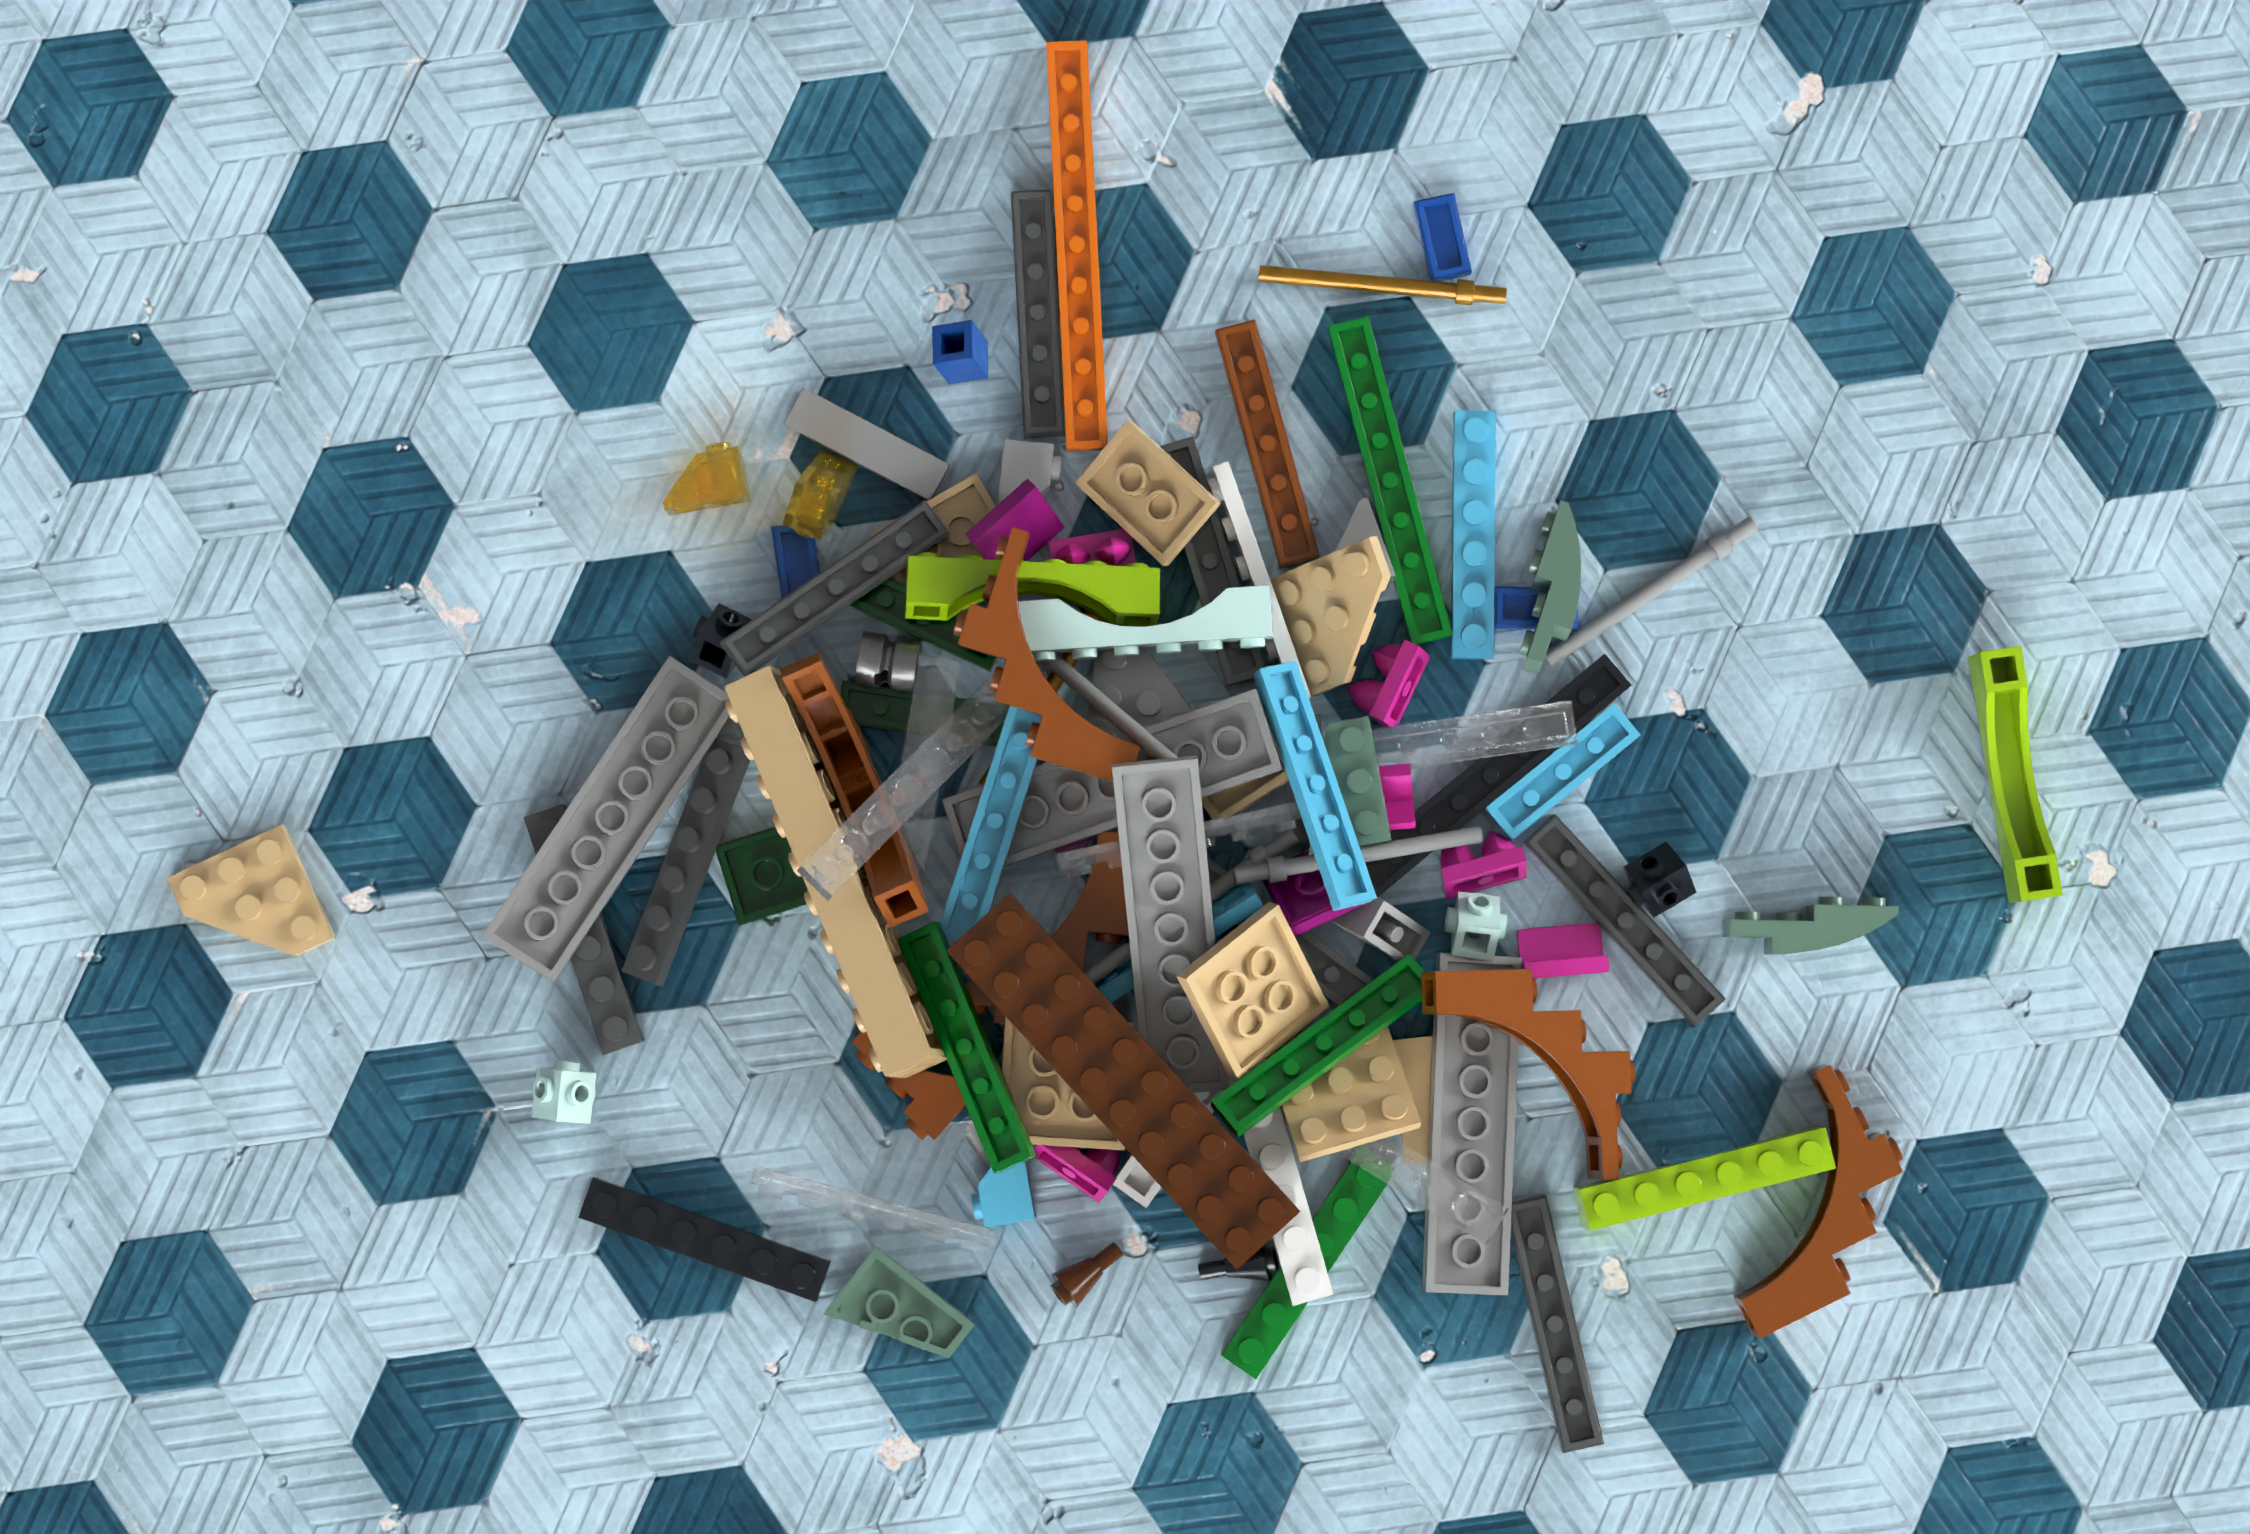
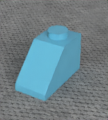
(1004, 1197)

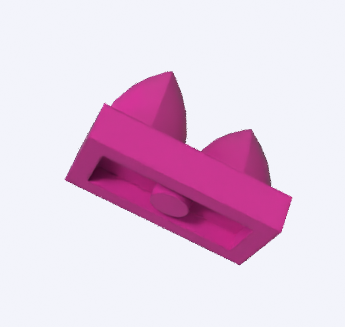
(1109, 547)
(1389, 699)
(1498, 865)
(1088, 1172)

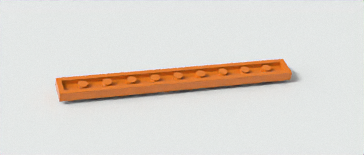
(1077, 246)

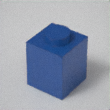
(960, 352)

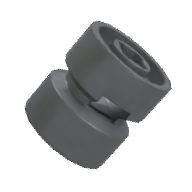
(888, 661)

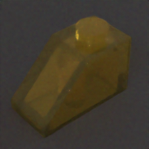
(710, 481)
(819, 495)

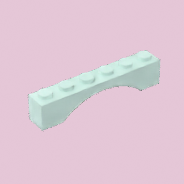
(1233, 616)

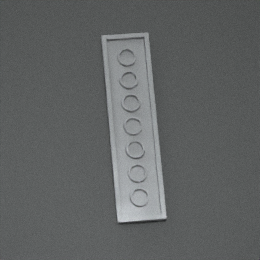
(1070, 806)
(610, 820)
(1167, 908)
(1471, 1139)

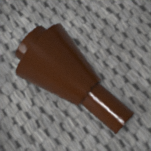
(1078, 1279)

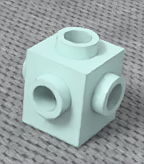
(1475, 925)
(563, 1093)

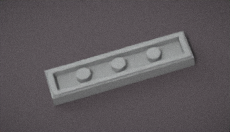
(866, 445)

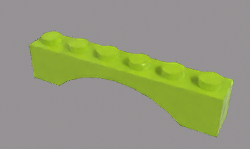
(1117, 594)
(2002, 714)
(1704, 1178)

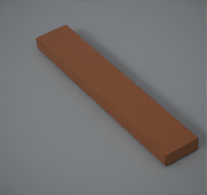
(1267, 444)

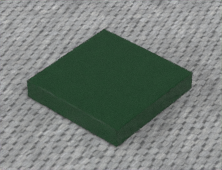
(760, 876)

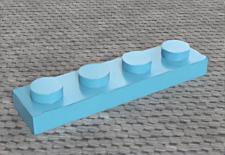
(1562, 772)

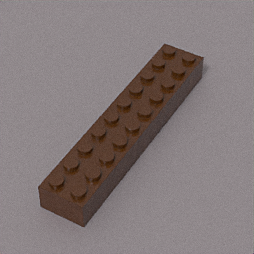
(1123, 1080)

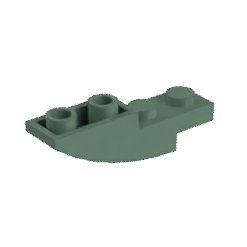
(1559, 574)
(1825, 925)

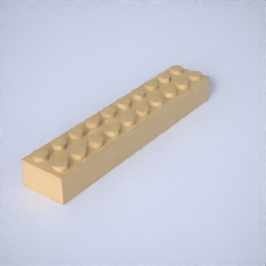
(852, 922)

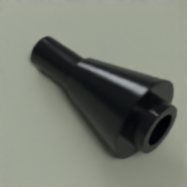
(1256, 1267)

